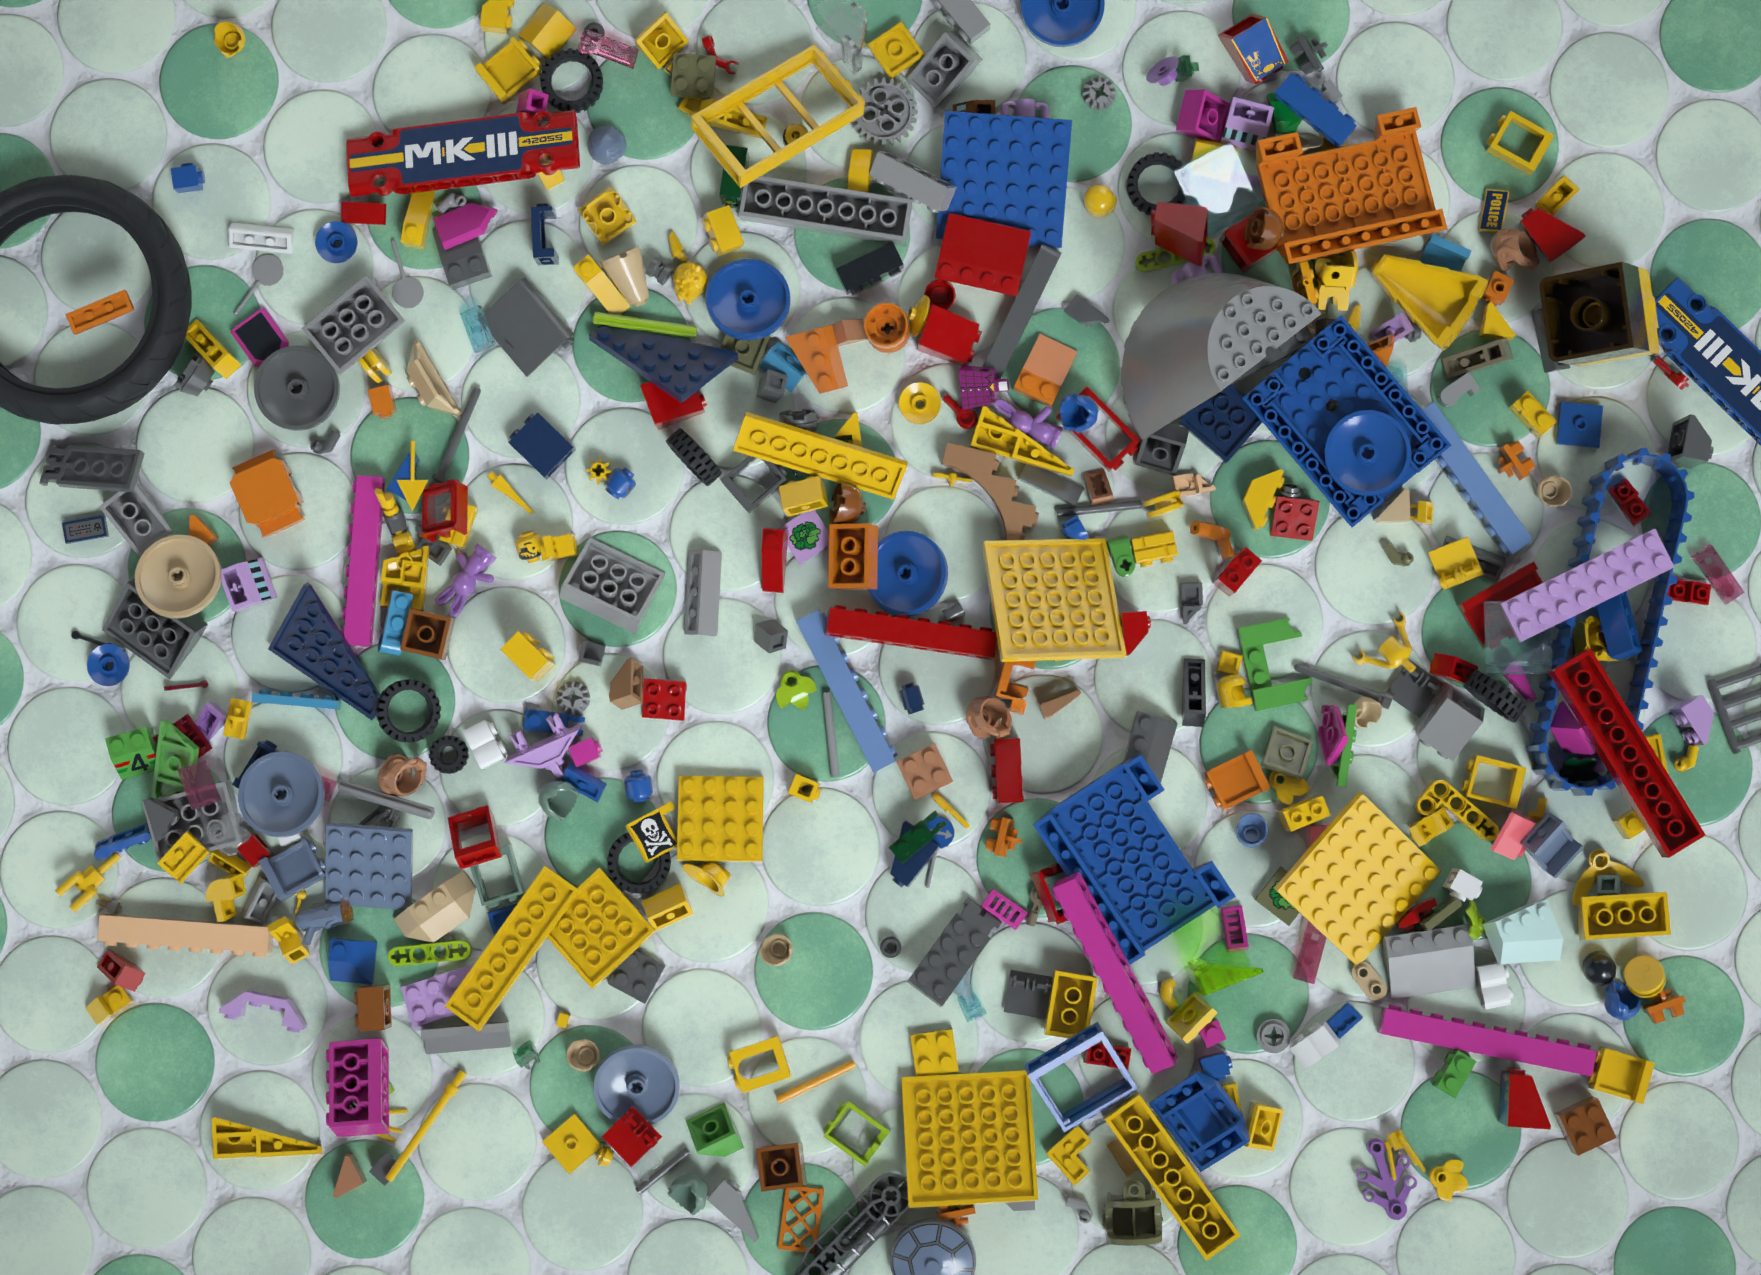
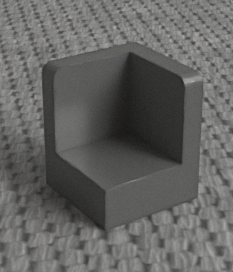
(771, 386)
(771, 636)
(591, 653)
(382, 1168)

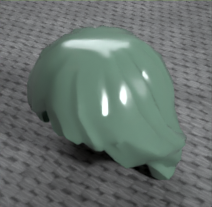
(558, 799)
(689, 1192)

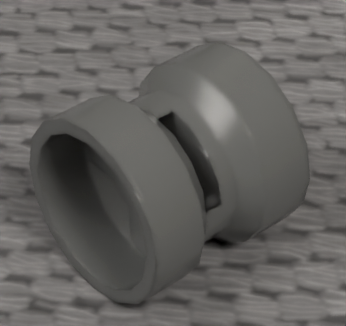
(659, 270)

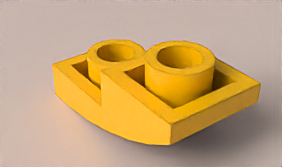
(859, 170)

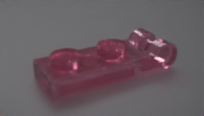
(608, 48)
(1718, 574)
(1309, 955)

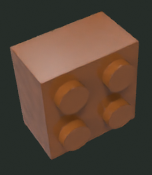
(427, 634)
(373, 1007)
(1585, 1125)
(781, 1166)

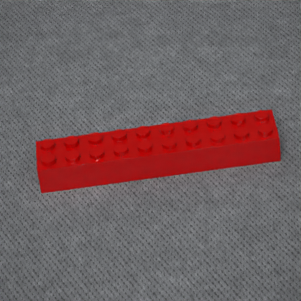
(1626, 753)

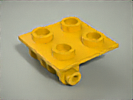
(1455, 563)

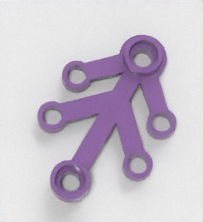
(1386, 1182)

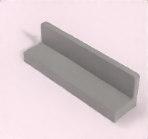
(703, 592)
(466, 1038)

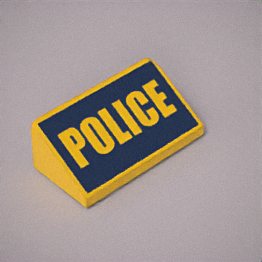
(1493, 211)

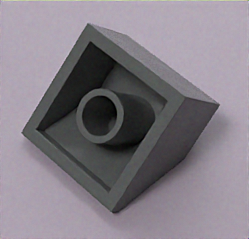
(1163, 449)

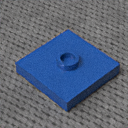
(1579, 425)

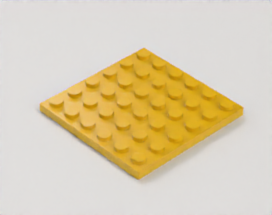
(1053, 599)
(1358, 879)
(969, 1139)

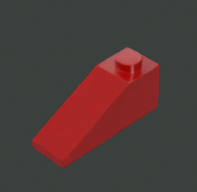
(774, 559)

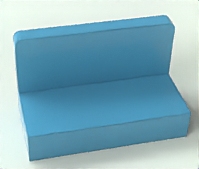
(1444, 254)
(785, 362)

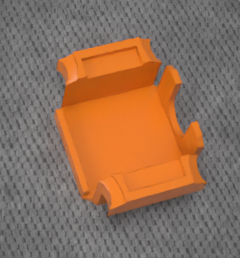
(267, 493)
(1017, 705)

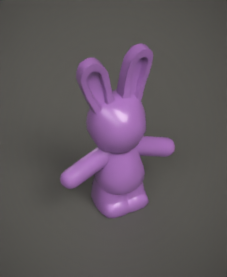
(1034, 428)
(465, 581)

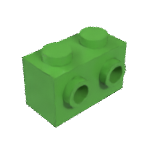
(1453, 1072)

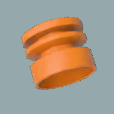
(875, 325)

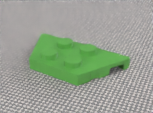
(172, 753)
(1341, 767)

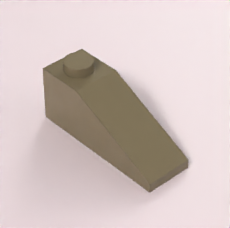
(1478, 358)

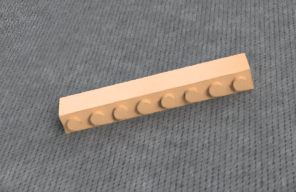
(184, 933)

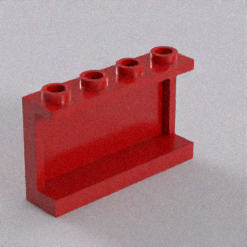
(1503, 590)

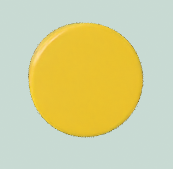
(372, 363)
(1164, 503)
(1644, 976)

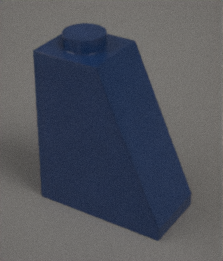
(907, 872)

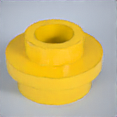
(604, 1156)

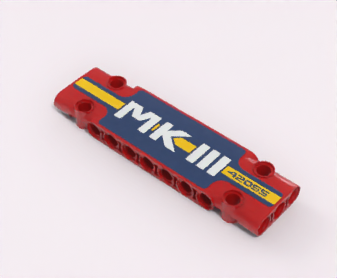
(463, 153)

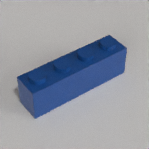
(1315, 110)
(1619, 627)

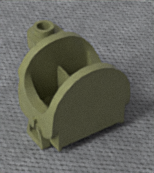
(1132, 1217)

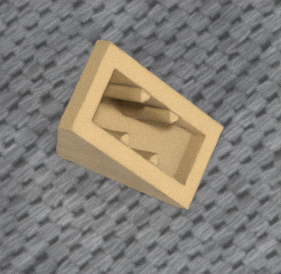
(1398, 509)

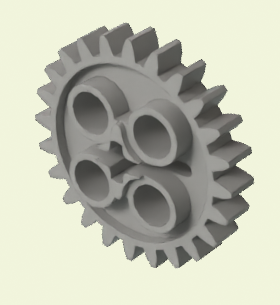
(894, 96)

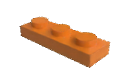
(100, 312)

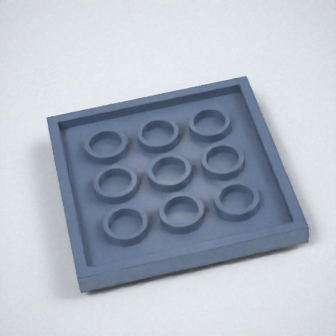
(369, 865)

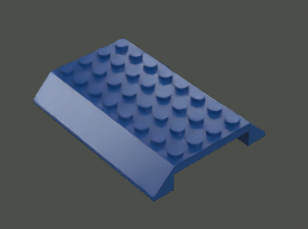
(1130, 858)

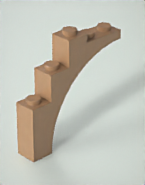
(979, 467)

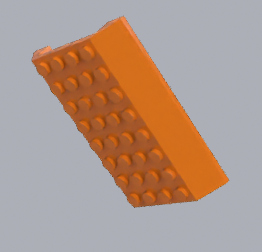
(1349, 193)

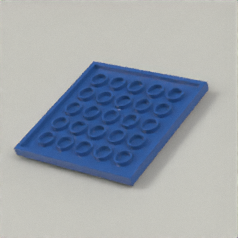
(1007, 172)

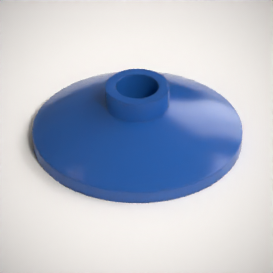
(329, 235)
(98, 662)

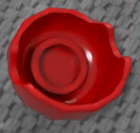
(941, 293)

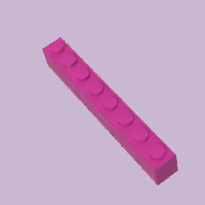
(364, 562)

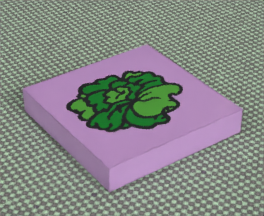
(806, 536)

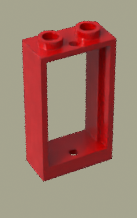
(1130, 449)

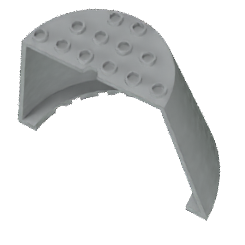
(1201, 340)

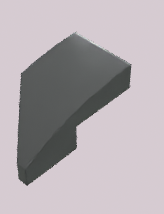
(1084, 312)
(437, 550)
(1191, 599)

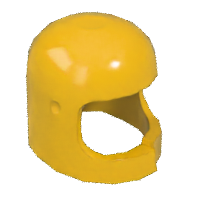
(1099, 200)
(1231, 692)

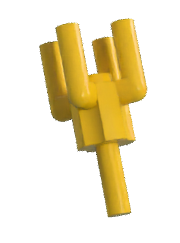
(87, 881)

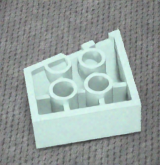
(1525, 934)

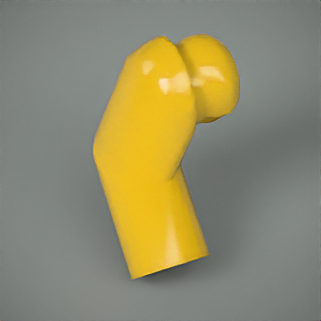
(1166, 993)

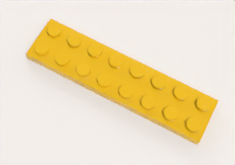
(820, 455)
(512, 948)

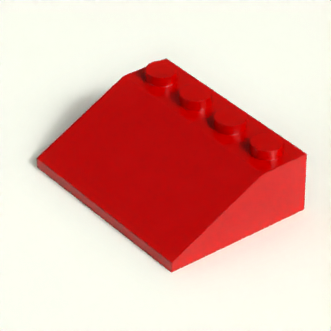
(982, 254)

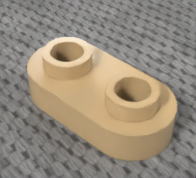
(1368, 981)

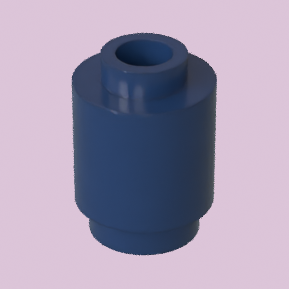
(911, 698)

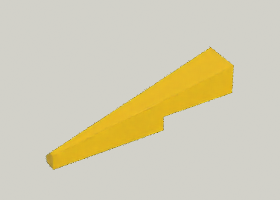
(1000, 437)
(239, 1140)

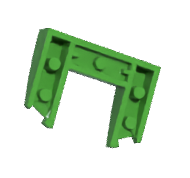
(1251, 642)

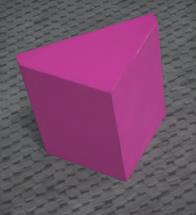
(1569, 732)

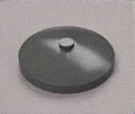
(296, 388)

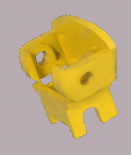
(1335, 279)

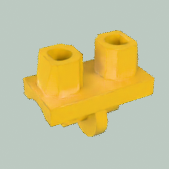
(237, 718)

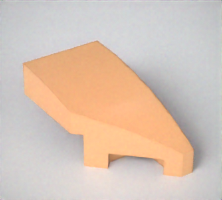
(1191, 484)

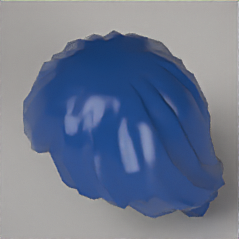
(1078, 412)
(1621, 1002)

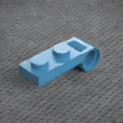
(395, 623)

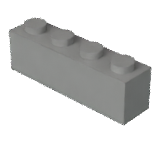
(965, 17)
(912, 181)

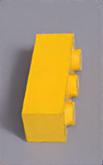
(229, 863)

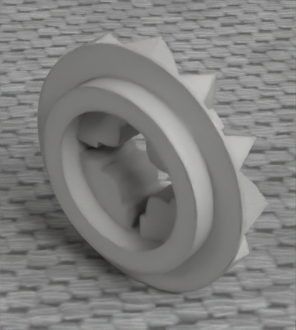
(1102, 102)
(580, 690)
(1280, 1043)

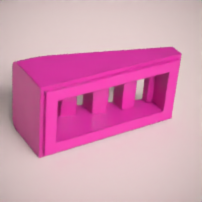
(1522, 685)
(993, 893)
(1240, 946)

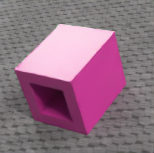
(532, 101)
(585, 751)
(1212, 1033)

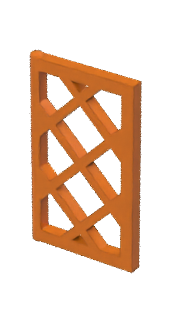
(784, 1226)

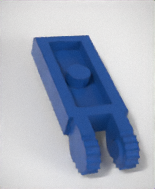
(536, 720)
(122, 841)

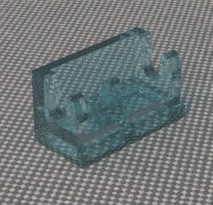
(972, 1010)

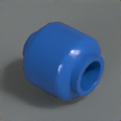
(620, 483)
(638, 786)

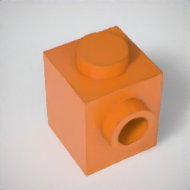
(1497, 288)

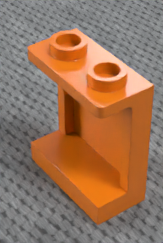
(1236, 780)

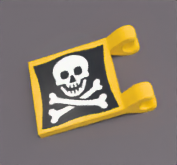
(653, 833)

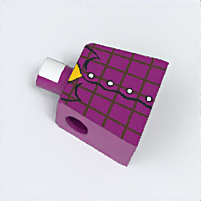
(980, 386)

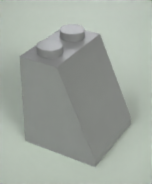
(1451, 723)

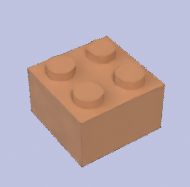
(924, 771)

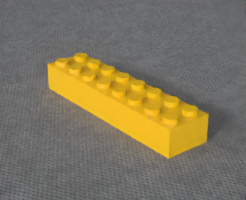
(1171, 1176)

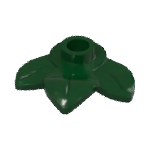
(1579, 769)

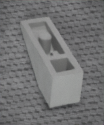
(730, 1202)

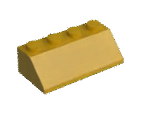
(1623, 916)

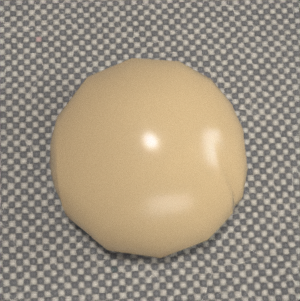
(1554, 491)
(1367, 711)
(776, 950)
(583, 1055)

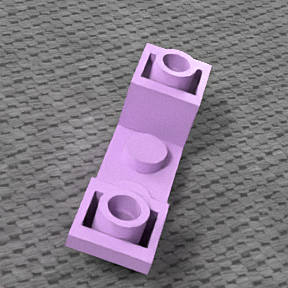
(292, 1017)

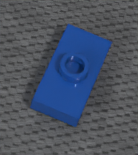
(1344, 1019)

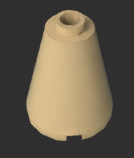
(628, 275)

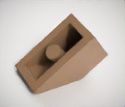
(627, 685)

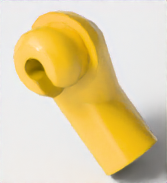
(1687, 761)

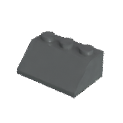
(1689, 443)
(1152, 739)

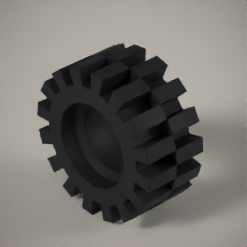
(458, 763)

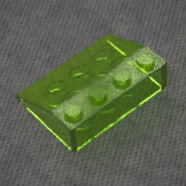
(1214, 975)

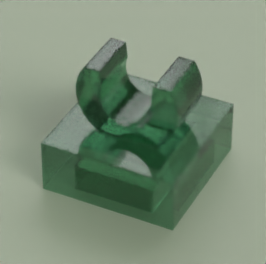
(1185, 68)
(525, 1054)

